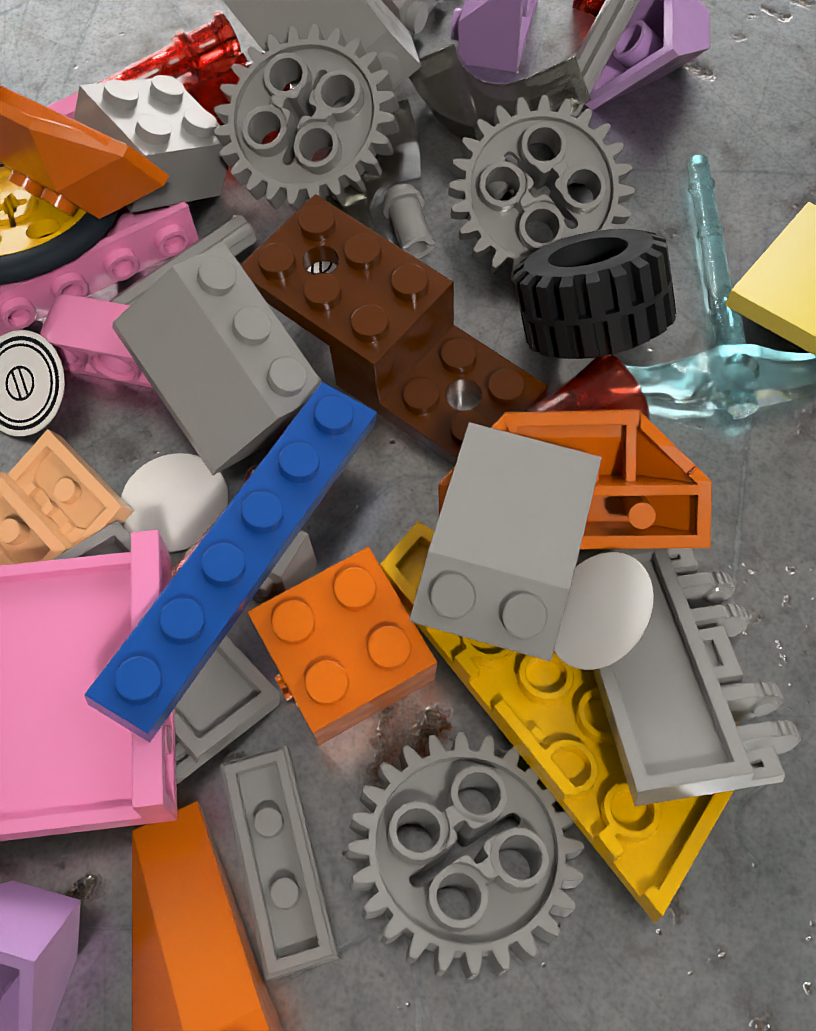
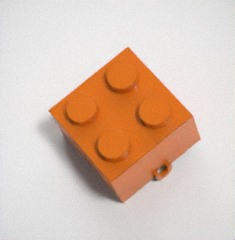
(343, 645)

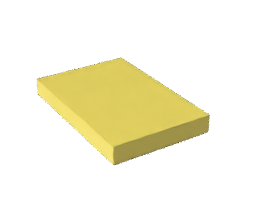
(782, 284)

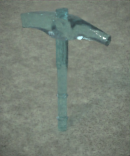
(732, 373)

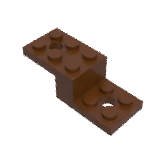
(387, 327)

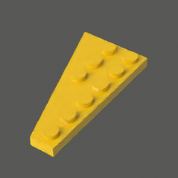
(566, 739)

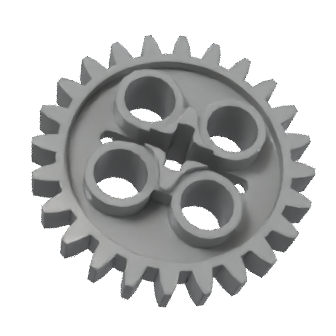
(307, 118)
(579, 158)
(502, 907)

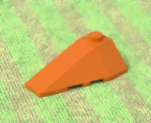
(189, 937)

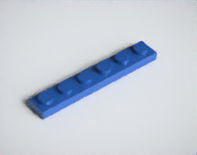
(230, 564)

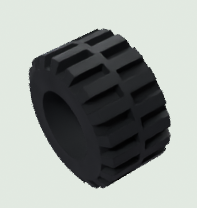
(596, 293)

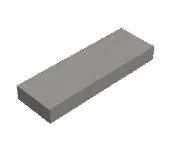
(278, 864)

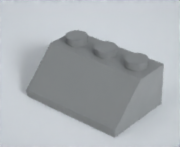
(217, 357)

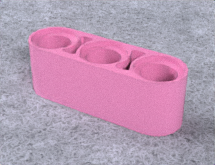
(86, 341)

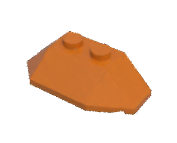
(70, 161)
(644, 485)

